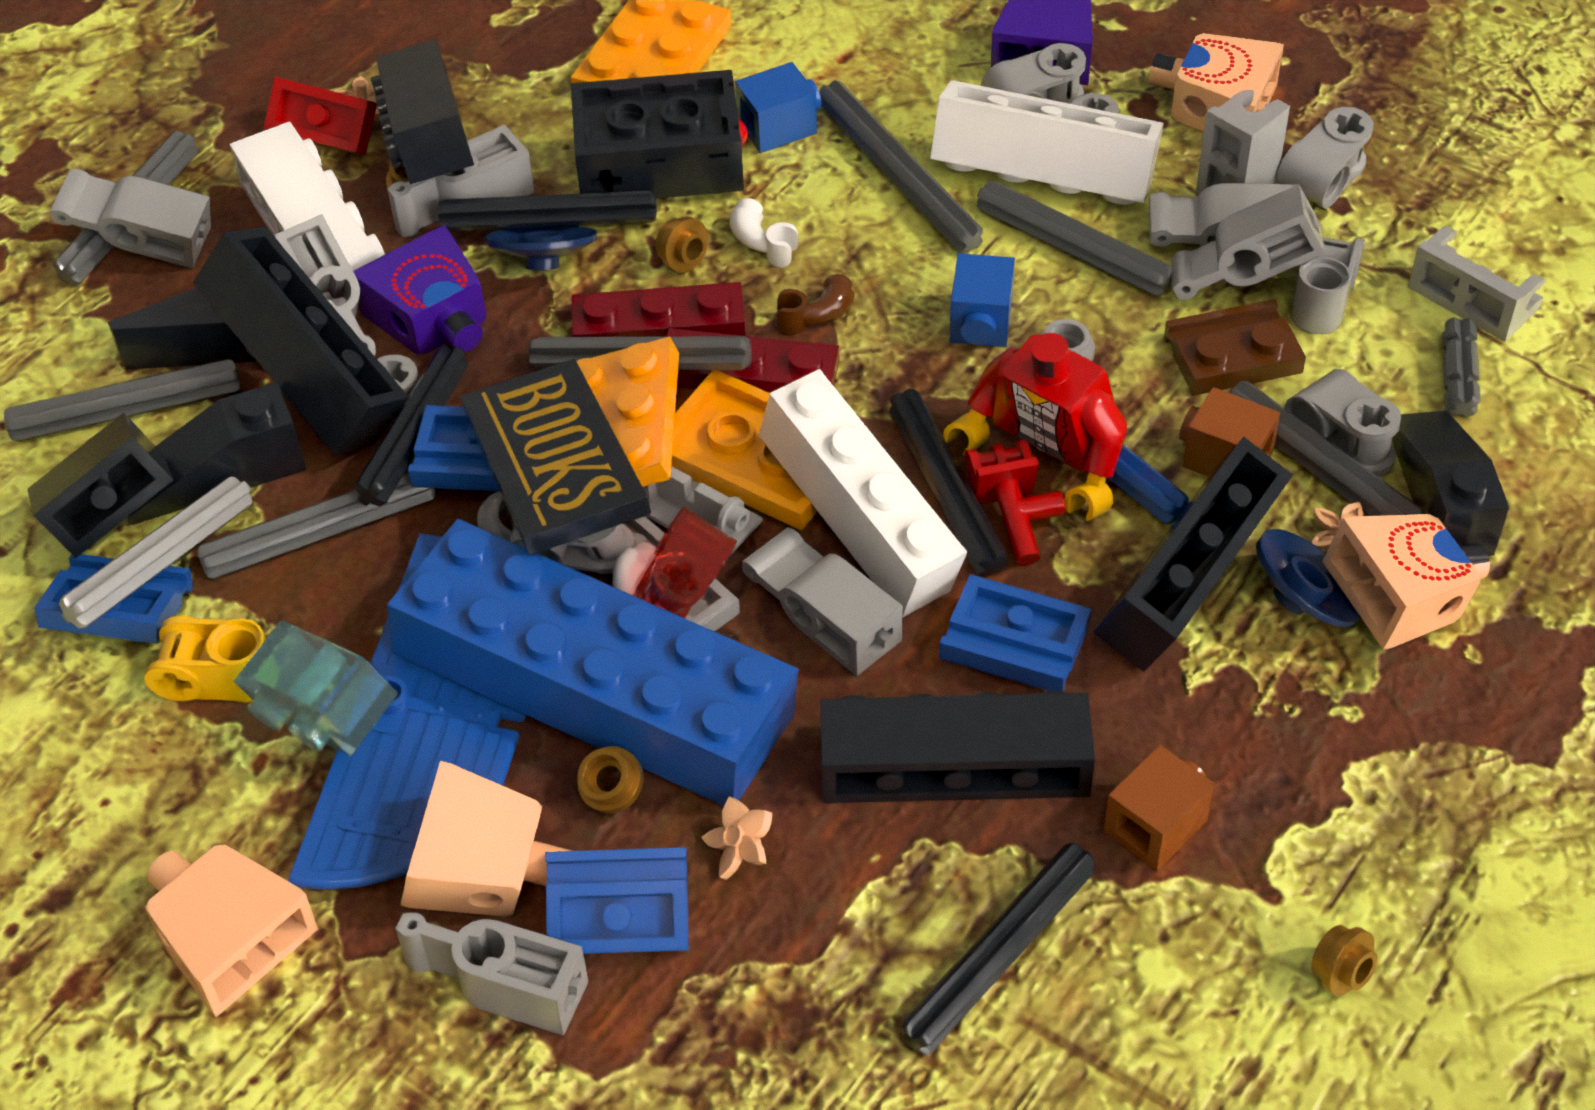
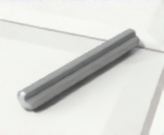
(155, 552)

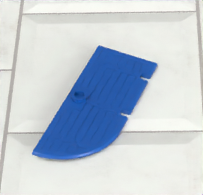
(379, 795)

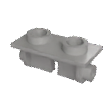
(718, 509)

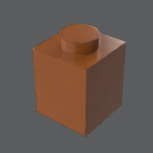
(1220, 425)
(1158, 807)

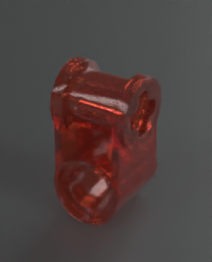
(684, 563)

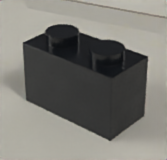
(99, 485)

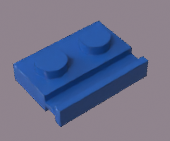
(449, 453)
(134, 618)
(1015, 633)
(619, 899)

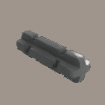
(1461, 367)

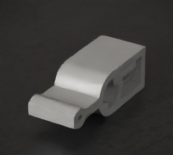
(498, 170)
(137, 215)
(1197, 218)
(1252, 245)
(326, 267)
(828, 600)
(501, 968)

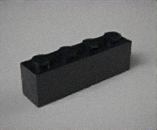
(420, 113)
(300, 339)
(1193, 555)
(956, 747)

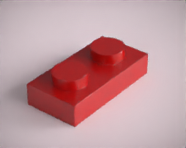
(321, 115)

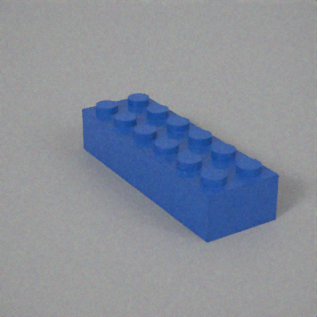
(593, 661)

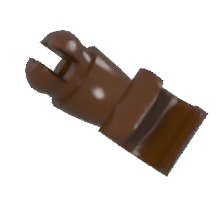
(796, 312)

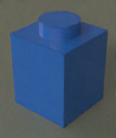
(777, 106)
(981, 299)

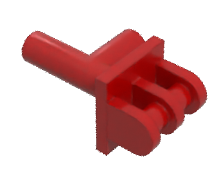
(1005, 478)

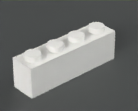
(1046, 142)
(290, 187)
(861, 492)

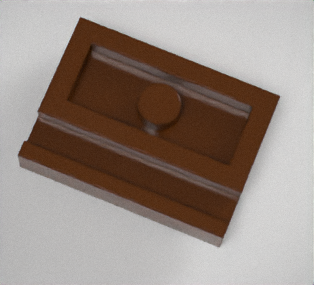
(1234, 347)

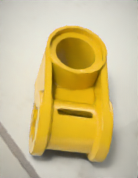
(204, 657)

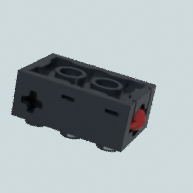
(659, 135)

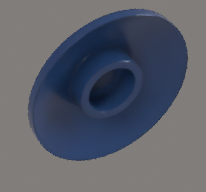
(541, 245)
(1303, 579)

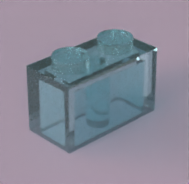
(314, 689)

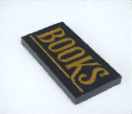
(554, 456)

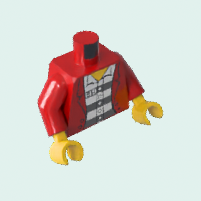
(1058, 407)

